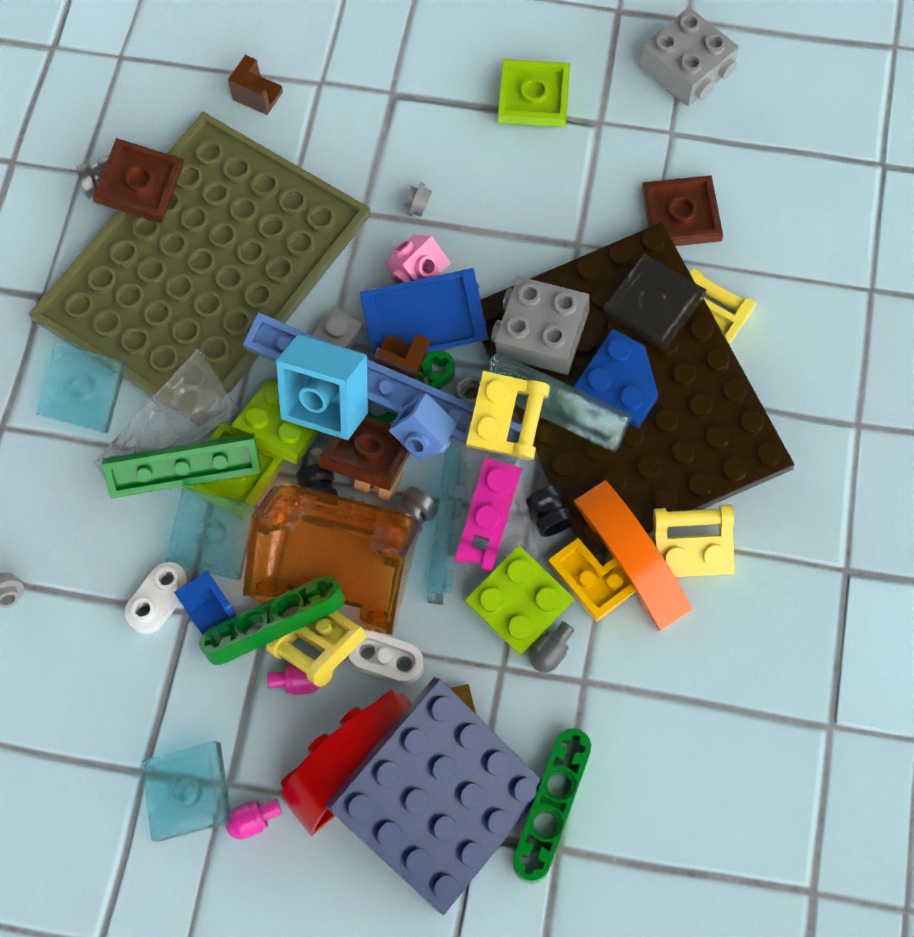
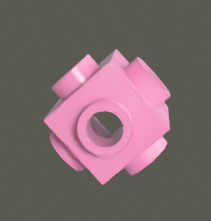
(417, 259)

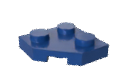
(621, 377)

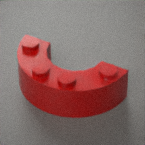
(336, 757)

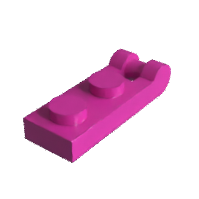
(488, 513)

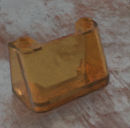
(316, 534)

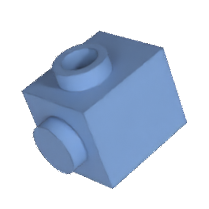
(423, 427)

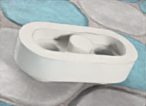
(157, 596)
(386, 658)

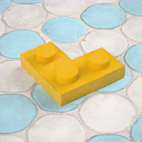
(593, 585)

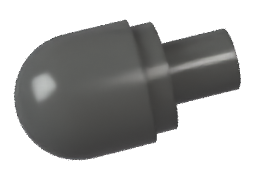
(551, 648)

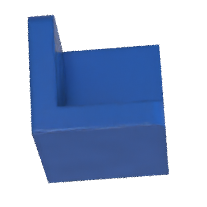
(205, 602)

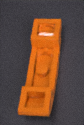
(634, 554)

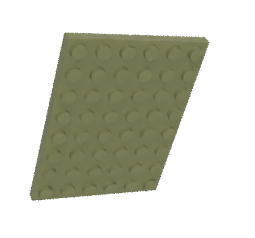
(234, 243)

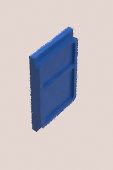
(435, 307)

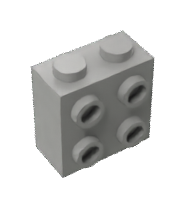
(689, 56)
(541, 324)

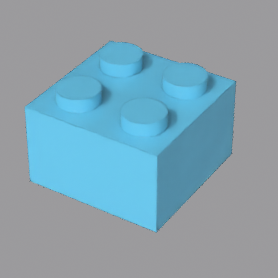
(322, 386)

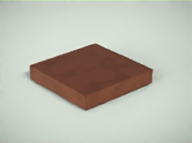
(138, 180)
(685, 208)
(368, 455)

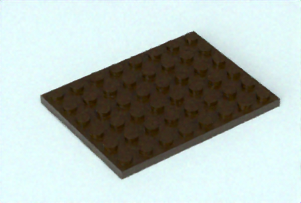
(701, 435)

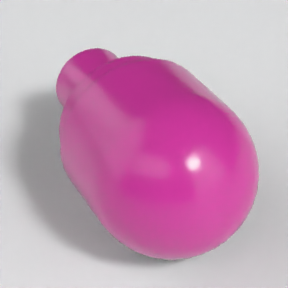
(293, 680)
(251, 818)

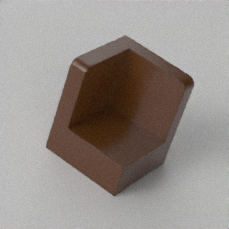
(252, 89)
(403, 356)

